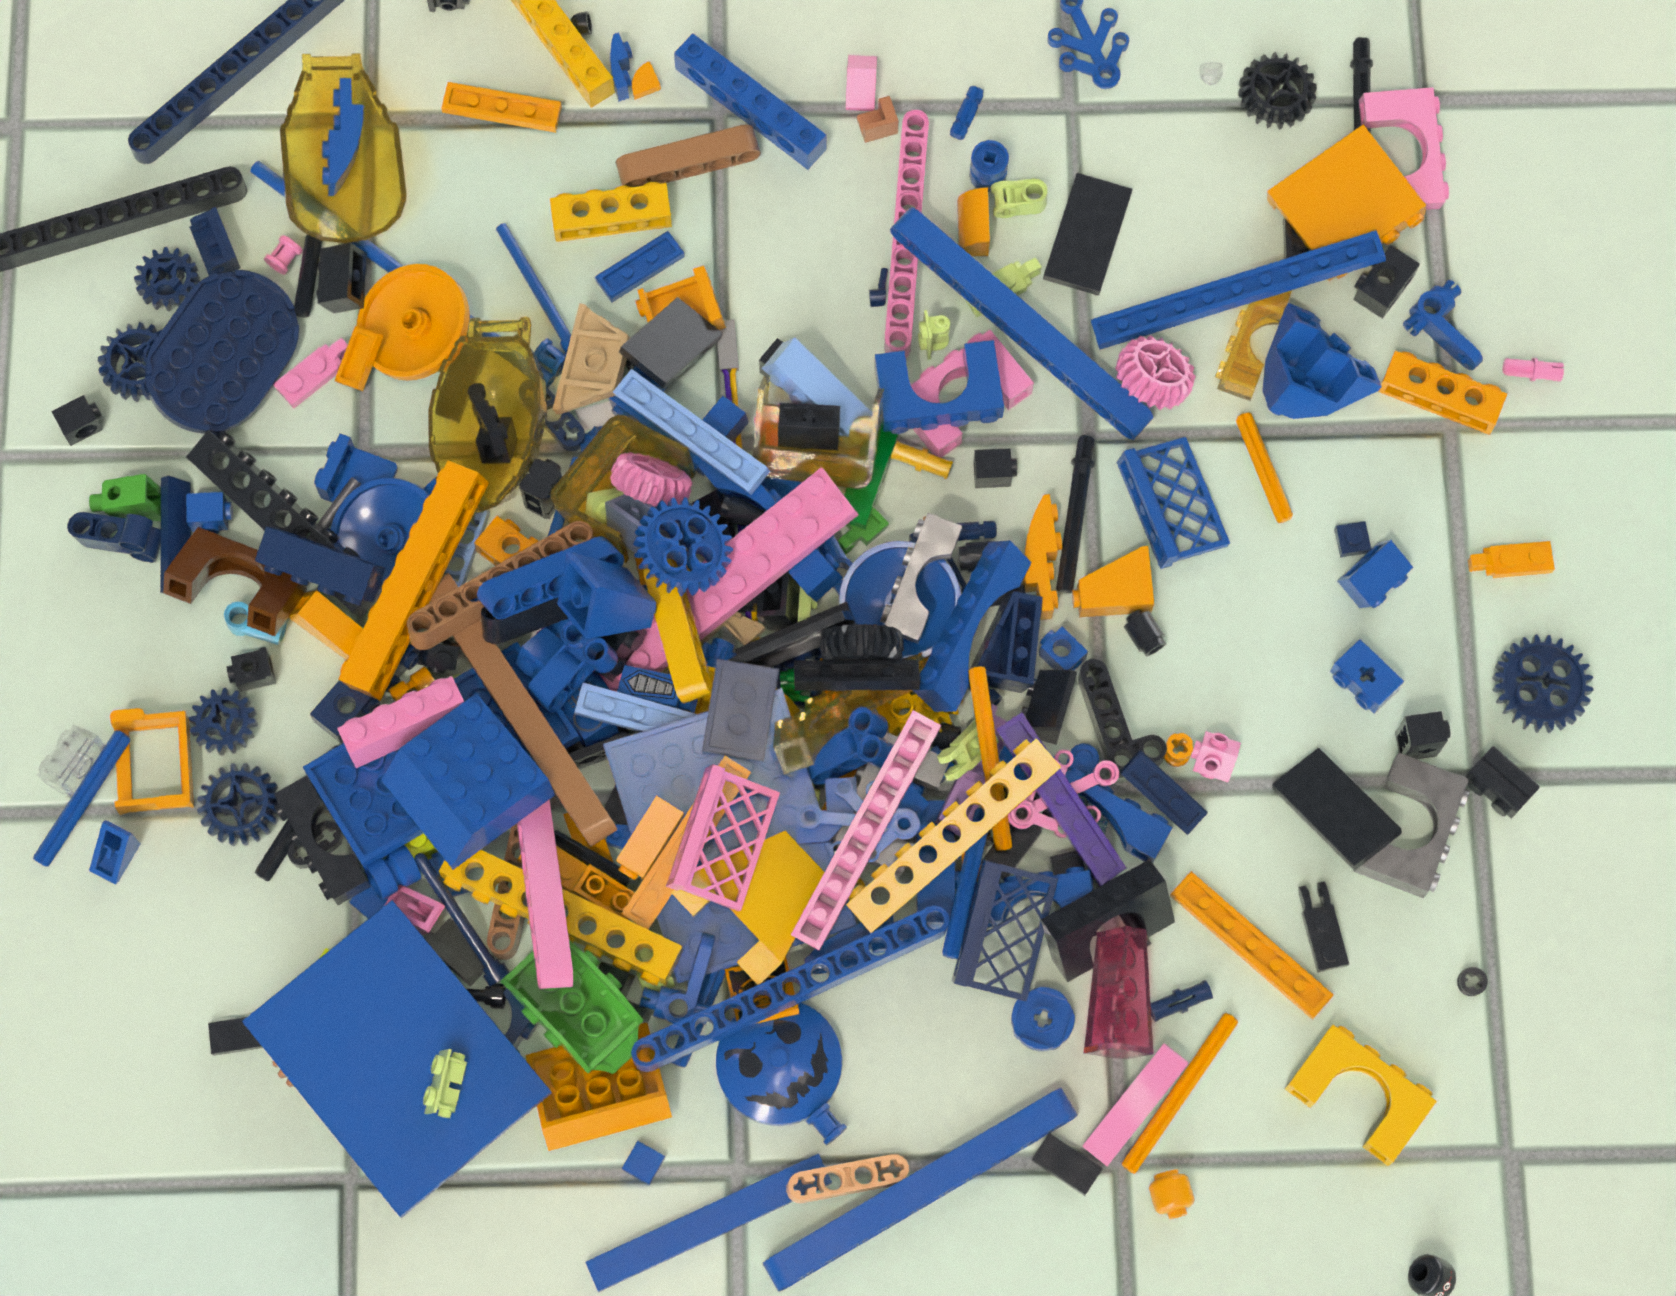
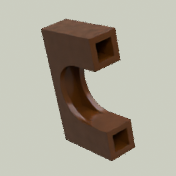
(213, 555)

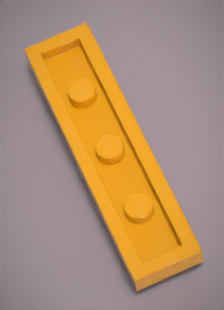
(501, 107)

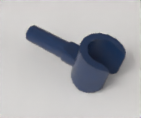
(878, 296)

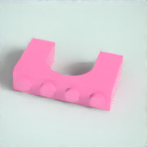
(1415, 112)
(1014, 385)

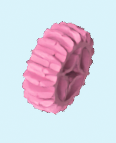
(1155, 372)
(649, 479)

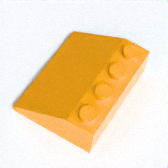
(596, 1102)

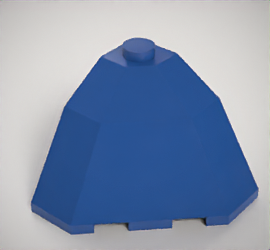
(1312, 371)

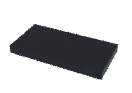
(1087, 234)
(1336, 809)

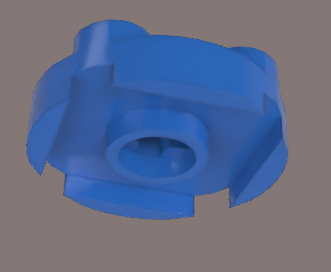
(1047, 1037)

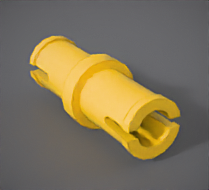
(921, 459)

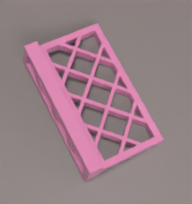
(697, 829)

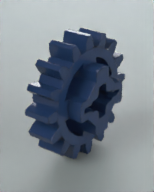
(167, 266)
(211, 724)

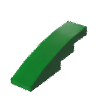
(865, 498)

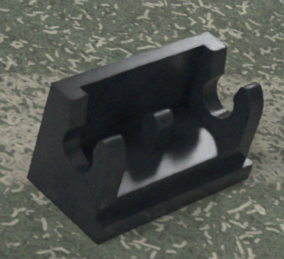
(809, 426)

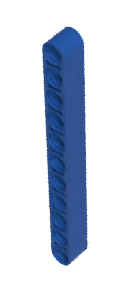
(1021, 323)
(781, 1001)
(919, 1189)

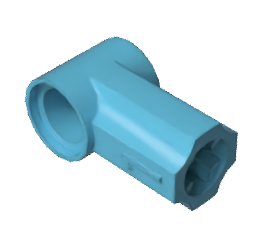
(242, 629)

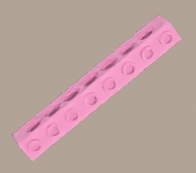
(866, 830)

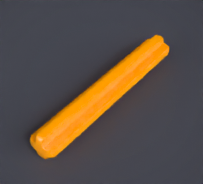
(1264, 467)

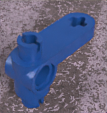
(1440, 329)
(660, 1000)

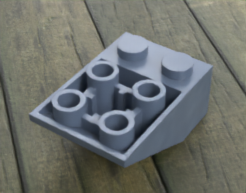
(624, 516)

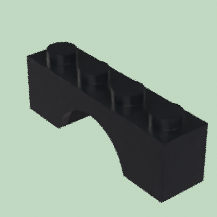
(339, 873)

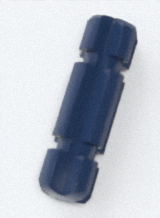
(974, 530)

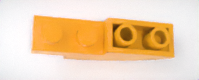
(1040, 547)
(591, 884)

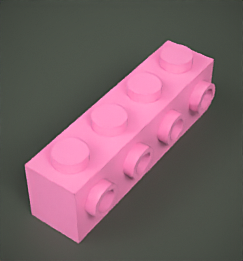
(396, 724)

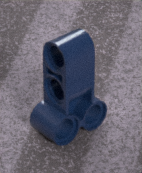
(133, 535)

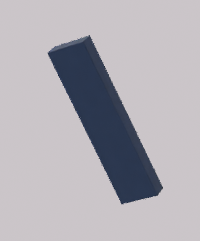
(174, 524)

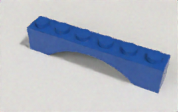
(815, 572)
(946, 671)
(1138, 831)

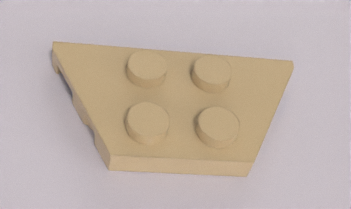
(591, 363)

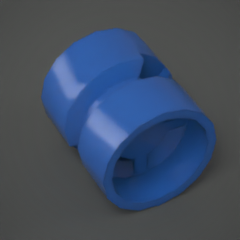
(988, 164)
(389, 873)

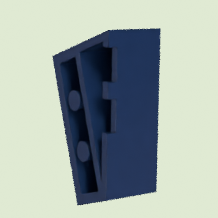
(1012, 643)

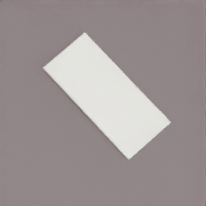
(594, 415)

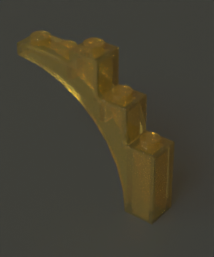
(804, 734)

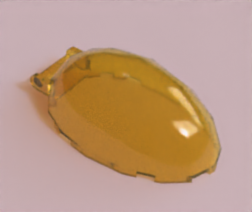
(514, 388)

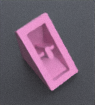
(861, 83)
(417, 908)

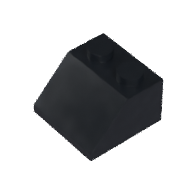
(1049, 702)

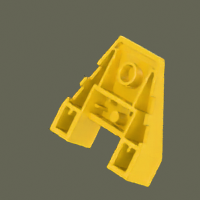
(774, 901)

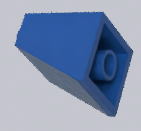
(603, 597)

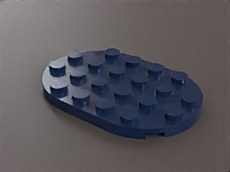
(221, 351)

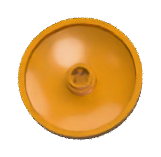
(420, 317)

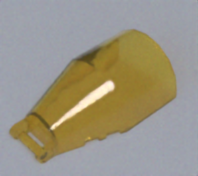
(376, 184)

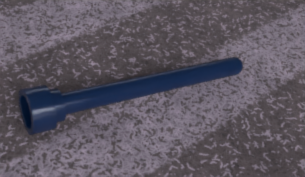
(493, 969)

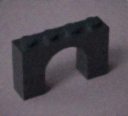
(1074, 925)

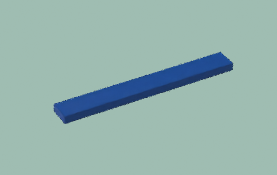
(699, 1226)

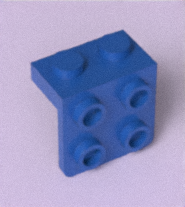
(347, 462)

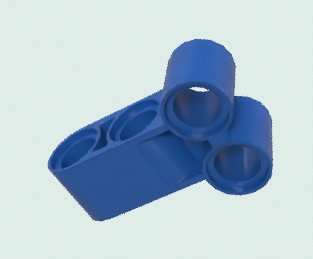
(570, 668)
(853, 747)

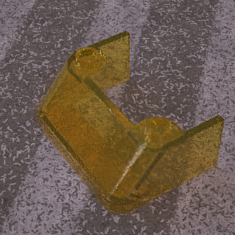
(848, 467)
(593, 470)

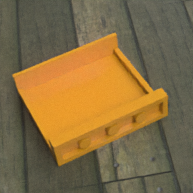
(1348, 194)

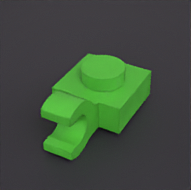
(875, 526)

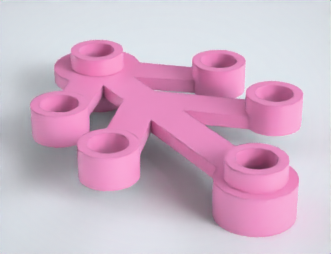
(1036, 806)

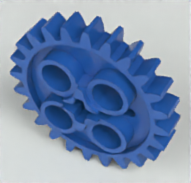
(657, 549)

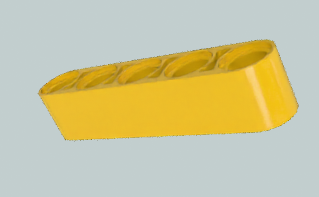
(680, 640)

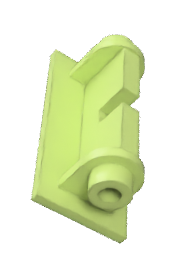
(933, 333)
(445, 1070)

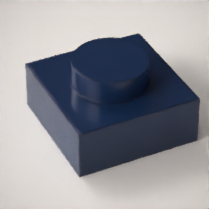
(1352, 539)

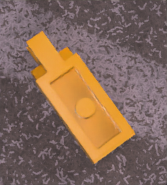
(1514, 560)

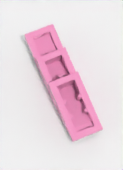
(1135, 1104)

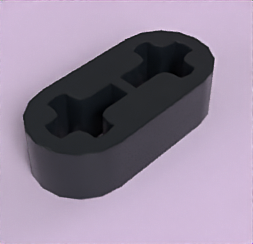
(325, 844)

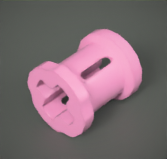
(283, 254)

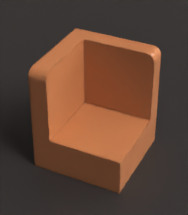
(879, 122)

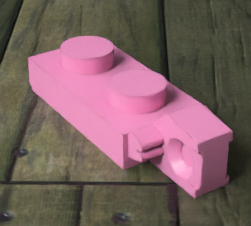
(311, 373)

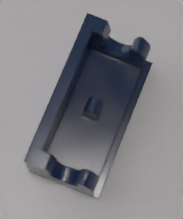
(213, 243)

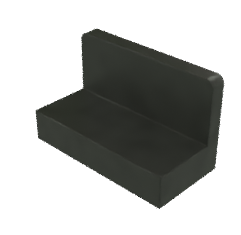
(456, 952)

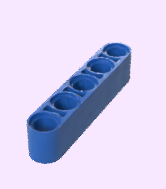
(538, 580)

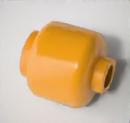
(1171, 1193)

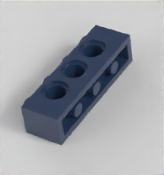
(328, 711)

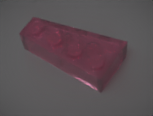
(1120, 996)

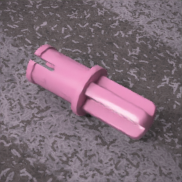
(1533, 369)

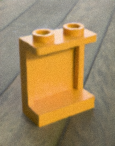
(694, 291)

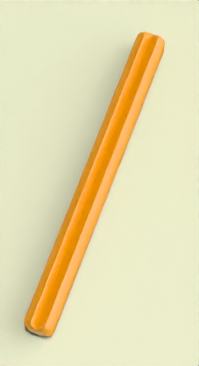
(988, 748)
(1179, 1093)

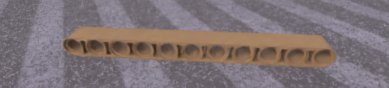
(532, 728)

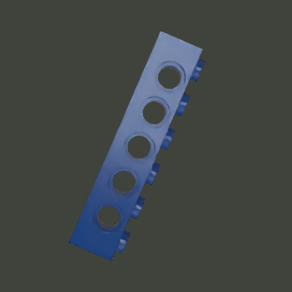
(750, 101)

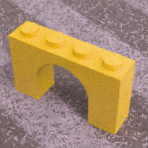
(1405, 1102)

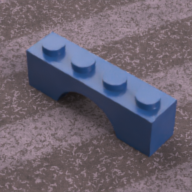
(1069, 888)

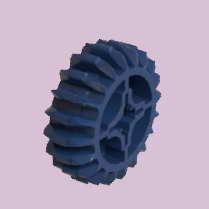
(126, 381)
(227, 805)

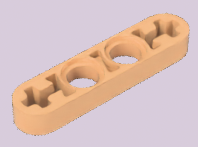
(846, 1173)

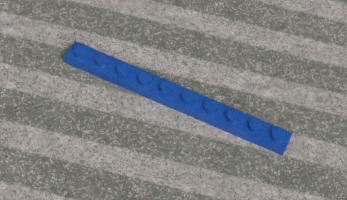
(1238, 290)

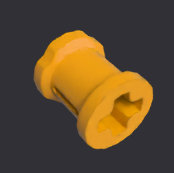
(1180, 758)

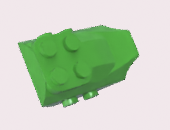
(587, 1019)

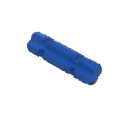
(966, 112)

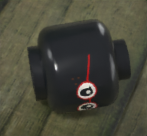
(1431, 1276)

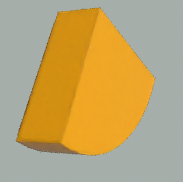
(645, 81)

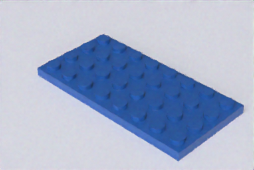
(366, 808)

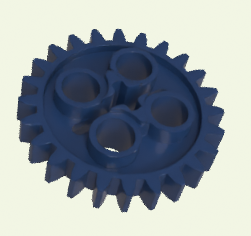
(1544, 657)

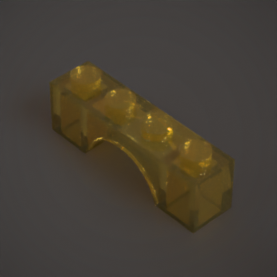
(1243, 369)

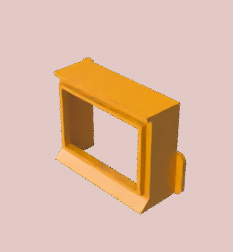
(136, 720)

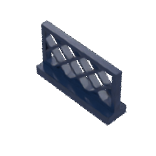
(977, 925)

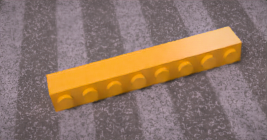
(413, 579)

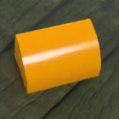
(974, 222)

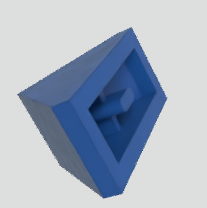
(113, 852)

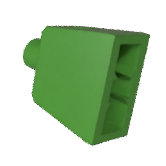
(128, 496)

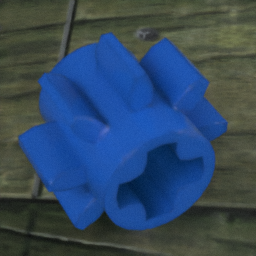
(717, 650)

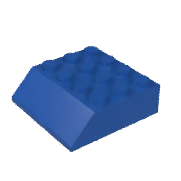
(466, 781)

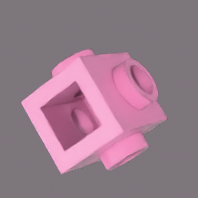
(1215, 756)

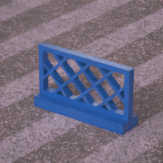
(1148, 503)

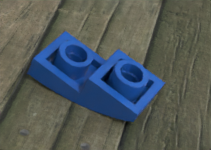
(619, 58)

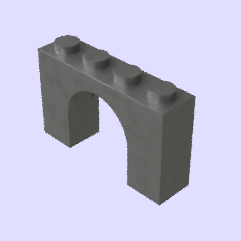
(928, 775)
(1441, 796)

